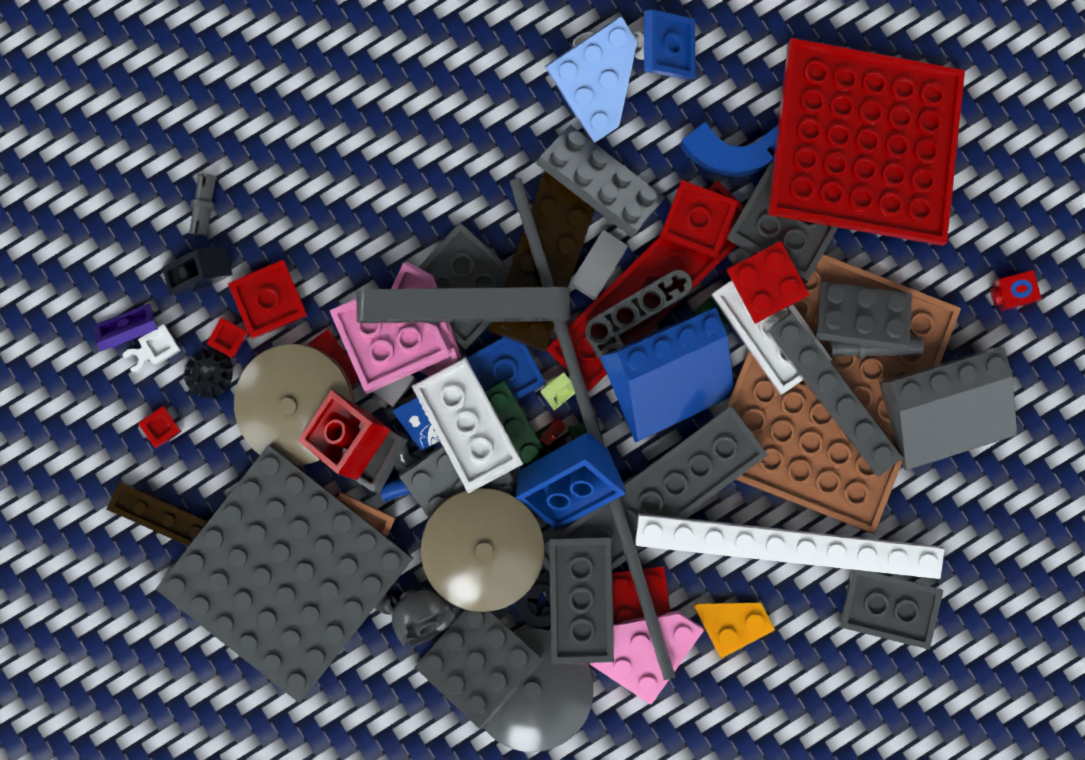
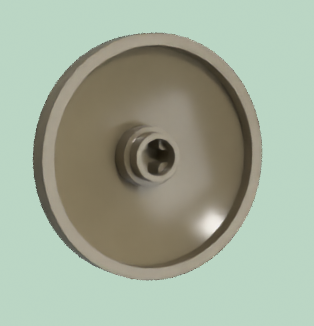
(282, 394)
(482, 549)

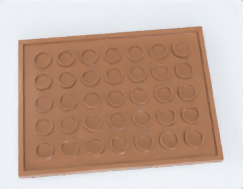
(806, 450)

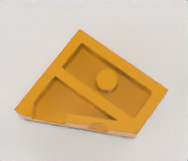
(733, 624)

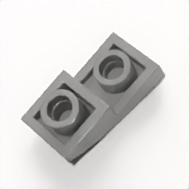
(598, 265)

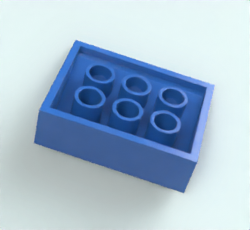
(671, 373)

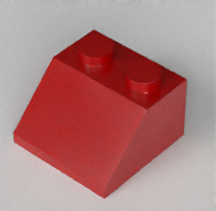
(344, 435)

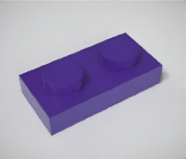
(125, 327)

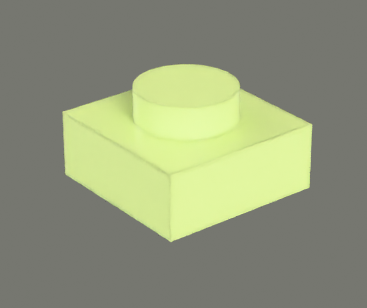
(558, 390)

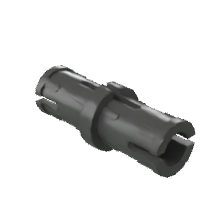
(202, 204)

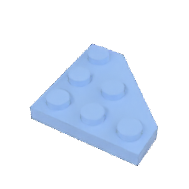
(597, 77)

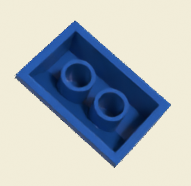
(570, 482)

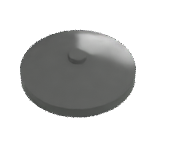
(547, 705)

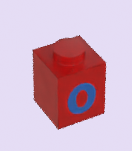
(1015, 291)

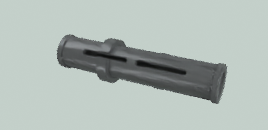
(844, 349)

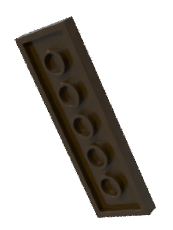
(562, 228)

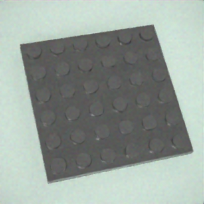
(284, 573)

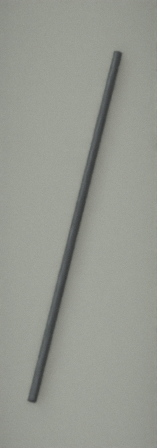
(592, 428)

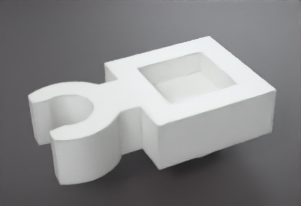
(156, 347)

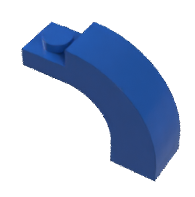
(727, 160)

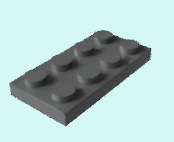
(600, 180)
(581, 601)

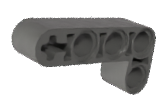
(639, 310)

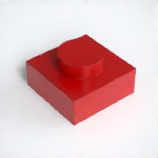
(227, 338)
(159, 427)

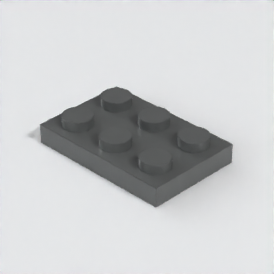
(864, 316)
(891, 608)

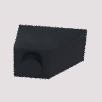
(197, 270)

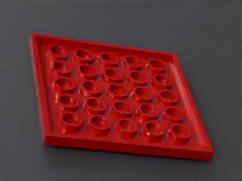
(866, 142)

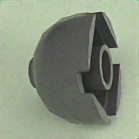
(419, 616)

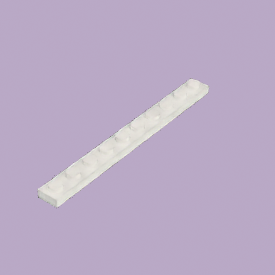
(789, 546)

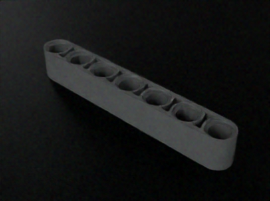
(463, 305)

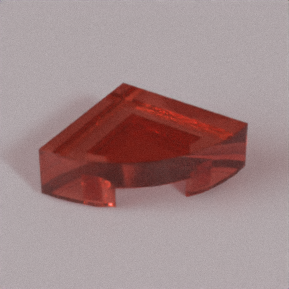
(552, 432)

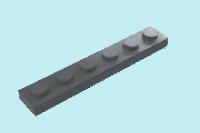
(834, 394)

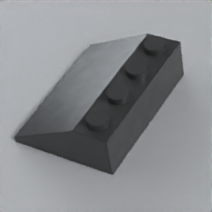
(951, 407)

